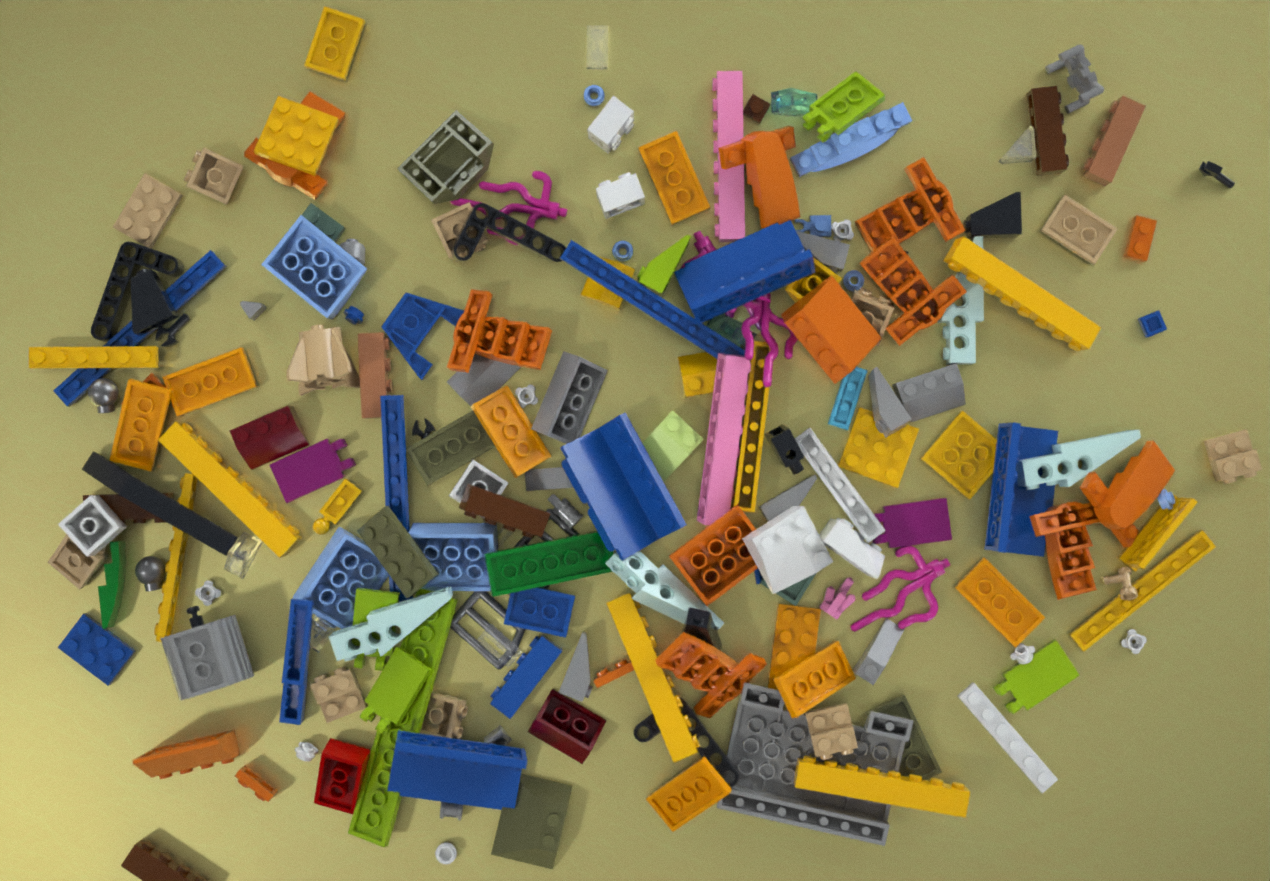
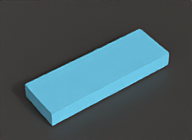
(847, 398)

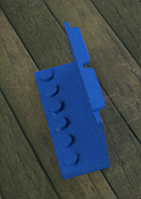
(744, 271)
(621, 487)
(1012, 505)
(456, 770)

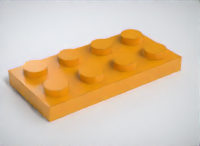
(674, 178)
(210, 382)
(140, 425)
(511, 431)
(999, 602)
(793, 638)
(814, 679)
(689, 794)

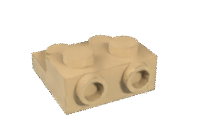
(213, 175)
(449, 227)
(876, 310)
(1232, 456)
(75, 564)
(338, 694)
(444, 716)
(831, 731)

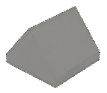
(253, 309)
(498, 736)

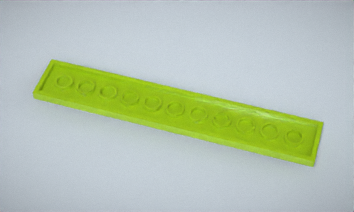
(376, 806)

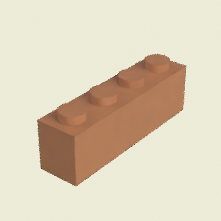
(1113, 141)
(373, 372)

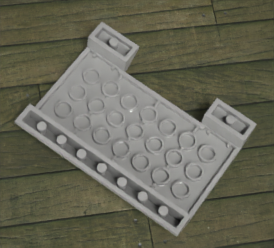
(766, 752)

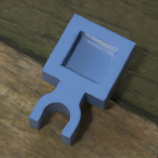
(818, 225)

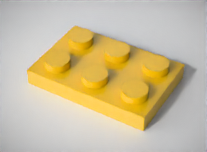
(334, 43)

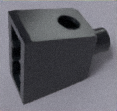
(781, 441)

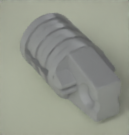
(565, 511)

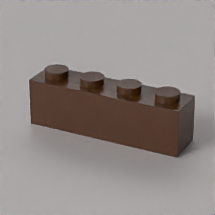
(1047, 125)
(127, 510)
(503, 510)
(152, 865)

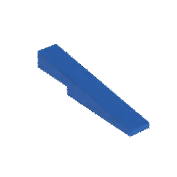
(296, 662)

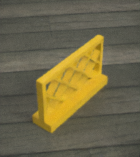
(1155, 533)

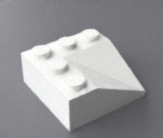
(850, 546)
(787, 549)

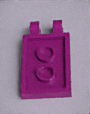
(310, 469)
(915, 523)

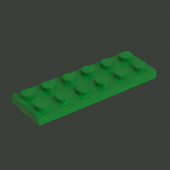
(546, 563)

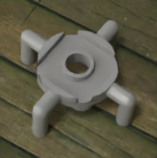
(1080, 76)

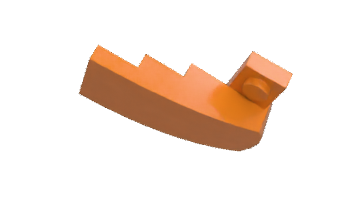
(767, 172)
(291, 177)
(913, 211)
(909, 289)
(495, 337)
(1129, 492)
(1068, 546)
(709, 671)

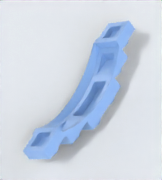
(852, 142)

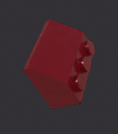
(270, 437)
(567, 726)

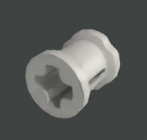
(451, 810)

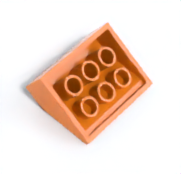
(831, 329)
(717, 556)
(189, 754)

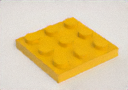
(296, 135)
(872, 454)
(963, 455)

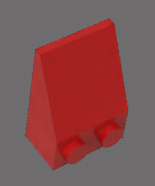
(341, 775)

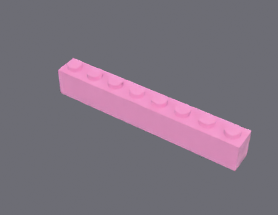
(729, 130)
(723, 437)

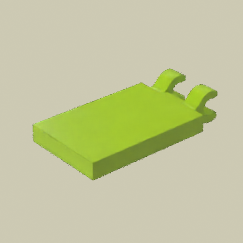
(843, 106)
(366, 601)
(1037, 679)
(395, 690)

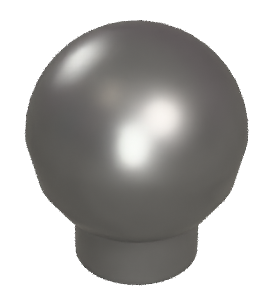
(103, 394)
(150, 572)

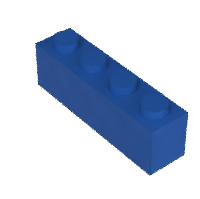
(526, 676)

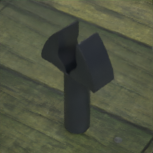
(1214, 170)
(171, 331)
(429, 427)

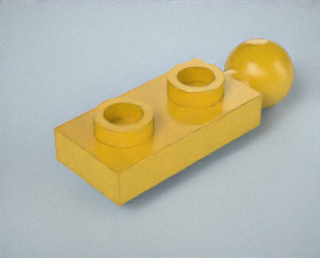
(337, 506)

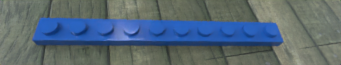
(179, 293)
(647, 301)
(395, 464)

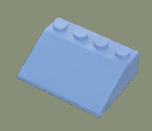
(315, 267)
(456, 553)
(336, 575)

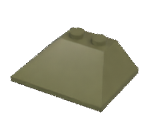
(449, 160)
(535, 825)

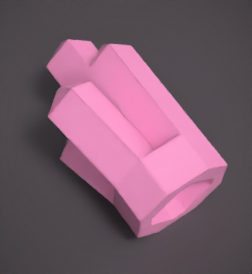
(836, 603)

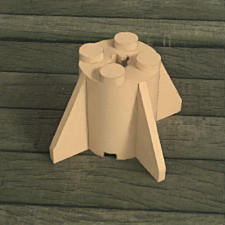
(321, 361)

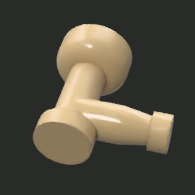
(1127, 592)

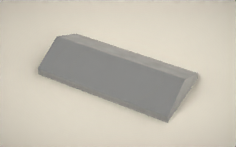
(482, 380)

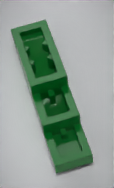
(111, 593)

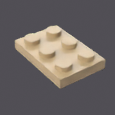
(148, 211)
(1079, 229)

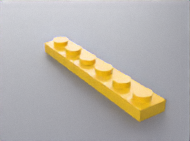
(93, 357)

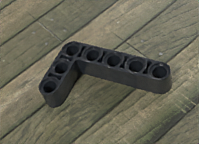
(507, 232)
(116, 280)
(700, 730)

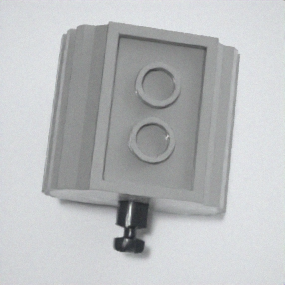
(207, 656)

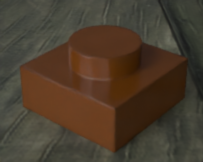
(756, 108)

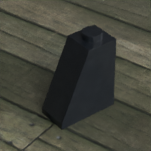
(996, 220)
(149, 303)
(701, 625)

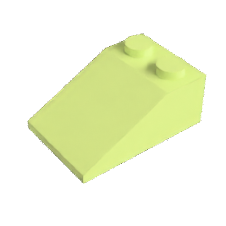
(671, 444)

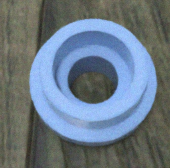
(594, 89)
(622, 244)
(847, 283)
(1166, 499)

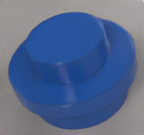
(354, 315)

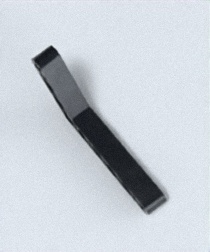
(158, 503)

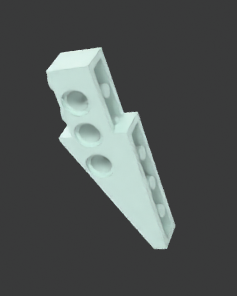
(970, 312)
(1091, 451)
(657, 587)
(404, 614)

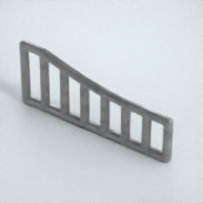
(467, 608)

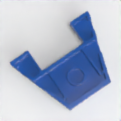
(411, 323)

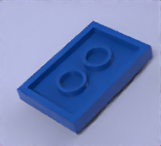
(540, 611)
(96, 649)

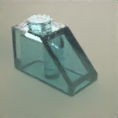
(791, 102)
(729, 329)

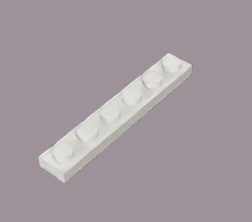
(839, 485)
(1007, 737)

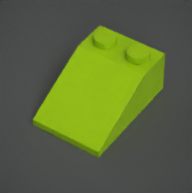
(661, 269)

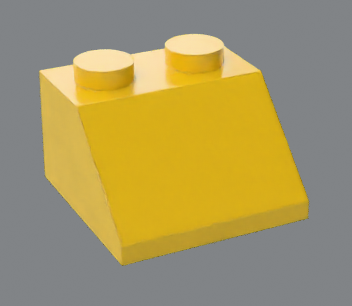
(803, 286)
(602, 295)
(697, 374)

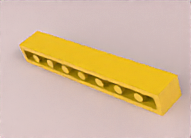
(1021, 294)
(753, 432)
(230, 489)
(653, 679)
(881, 787)

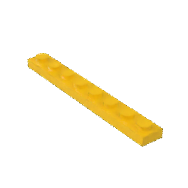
(175, 565)
(1147, 587)

